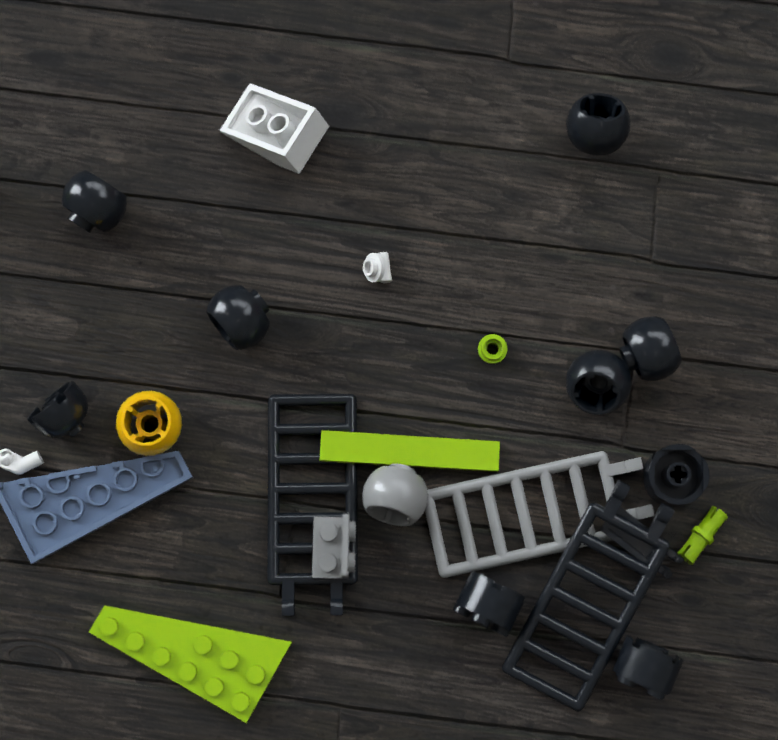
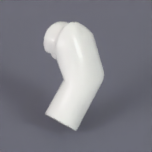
(17, 464)

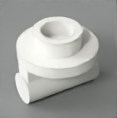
(377, 267)

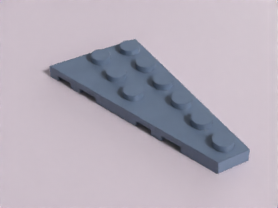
(73, 503)

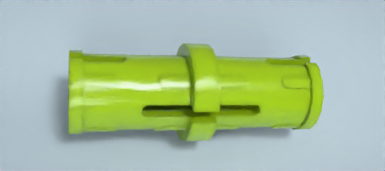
(702, 535)

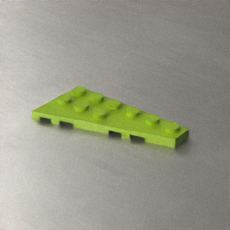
(208, 660)

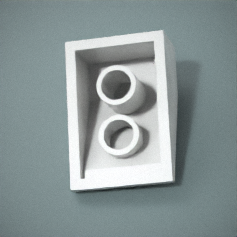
(275, 127)

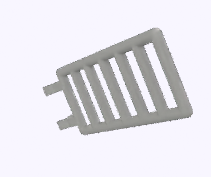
(515, 478)

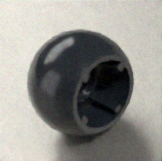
(598, 124)
(93, 202)
(239, 316)
(650, 349)
(593, 392)

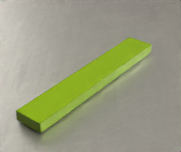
(409, 451)

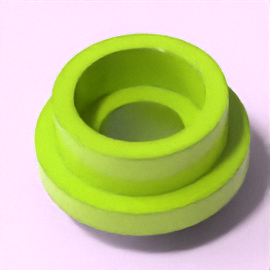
(496, 340)

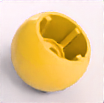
(167, 436)

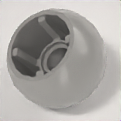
(395, 495)

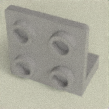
(332, 547)

